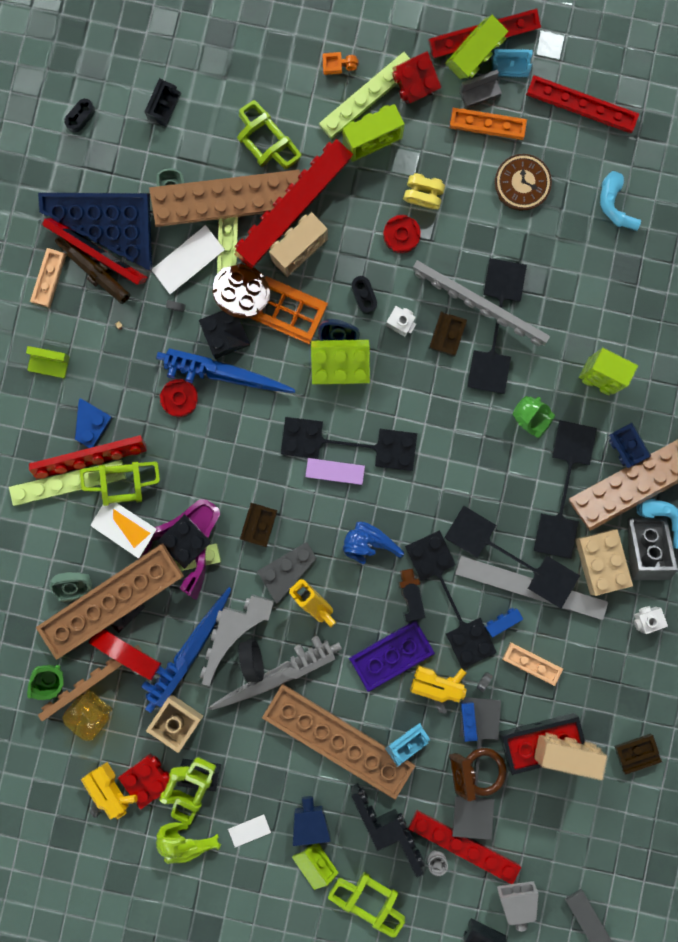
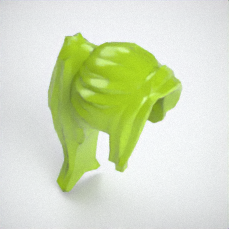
(177, 848)

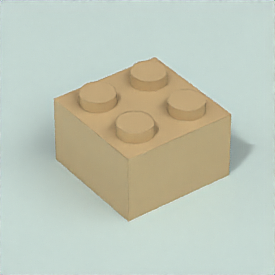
(174, 723)

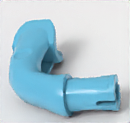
(610, 187)
(660, 508)

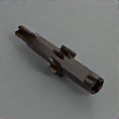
(97, 273)

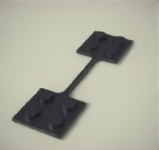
(490, 369)
(393, 448)
(556, 533)
(184, 544)
(550, 580)
(470, 639)

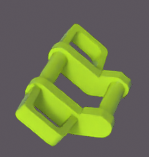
(265, 119)
(134, 467)
(177, 797)
(349, 905)

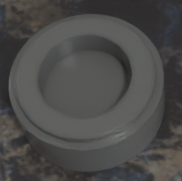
(175, 306)
(485, 680)

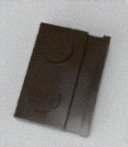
(448, 334)
(258, 524)
(638, 754)

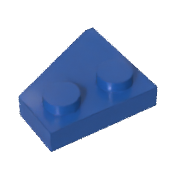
(90, 424)

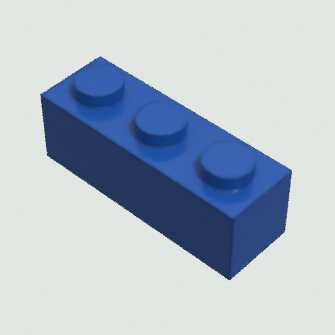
(503, 622)
(469, 721)

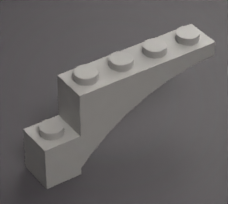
(232, 626)

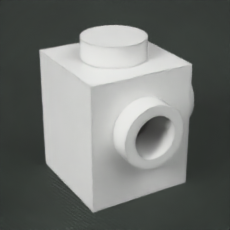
(401, 321)
(649, 619)

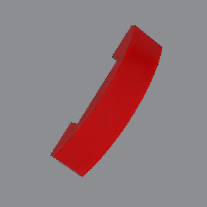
(125, 654)

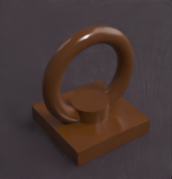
(465, 778)

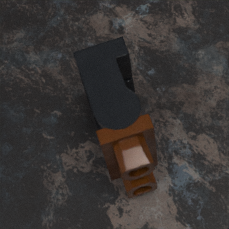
(412, 595)

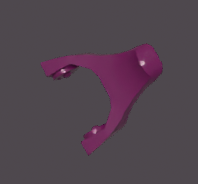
(204, 516)

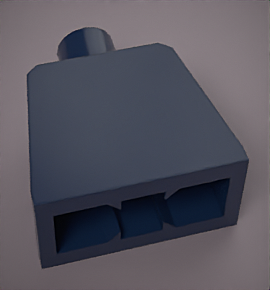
(310, 824)

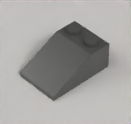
(650, 549)

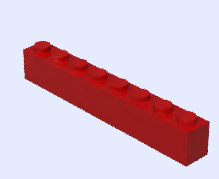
(293, 204)

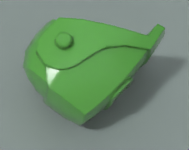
(533, 415)
(45, 682)

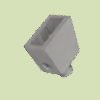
(519, 903)

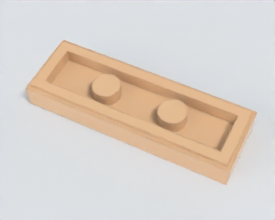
(48, 277)
(532, 664)

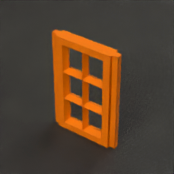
(299, 296)

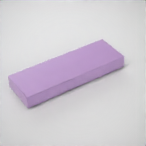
(335, 471)

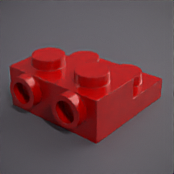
(416, 78)
(145, 780)

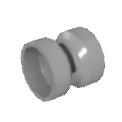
(437, 867)

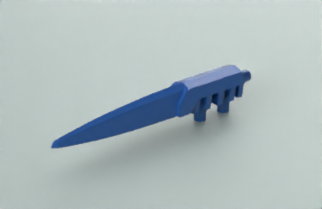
(200, 365)
(175, 671)

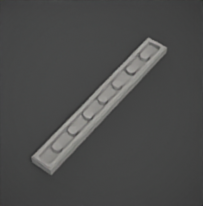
(519, 583)

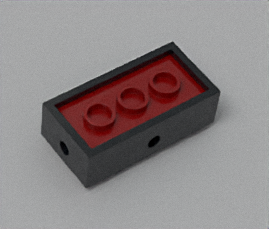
(521, 742)

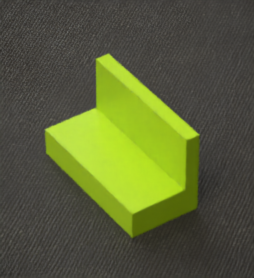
(47, 362)
(315, 866)

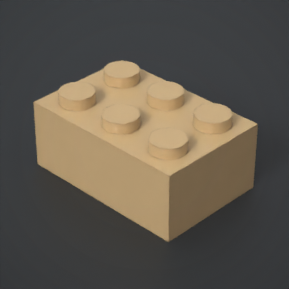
(298, 244)
(603, 562)
(570, 756)

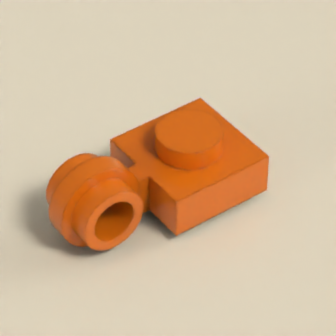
(333, 63)

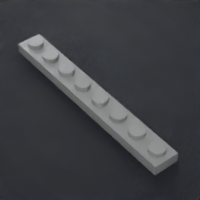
(487, 308)

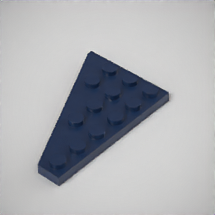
(110, 219)

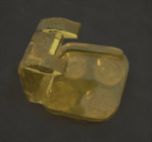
(87, 715)

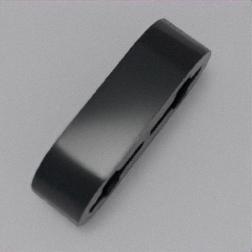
(77, 114)

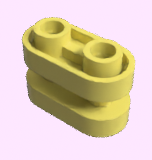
(432, 186)

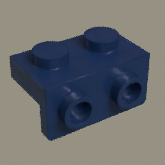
(629, 445)

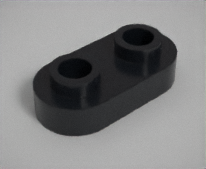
(364, 295)

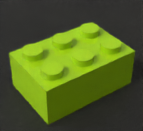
(477, 48)
(373, 132)
(340, 361)
(607, 371)

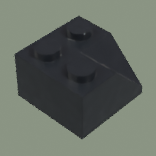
(223, 333)

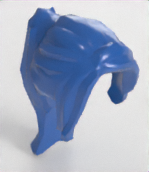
(364, 536)

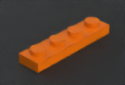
(488, 123)

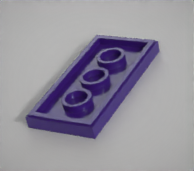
(391, 655)

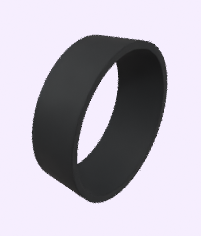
(251, 661)

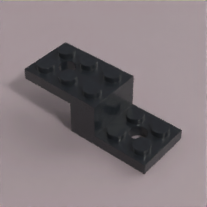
(387, 829)

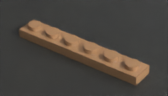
(80, 687)

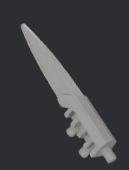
(287, 671)

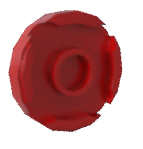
(401, 234)
(179, 398)

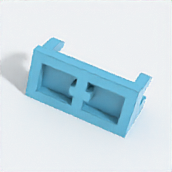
(512, 62)
(407, 744)

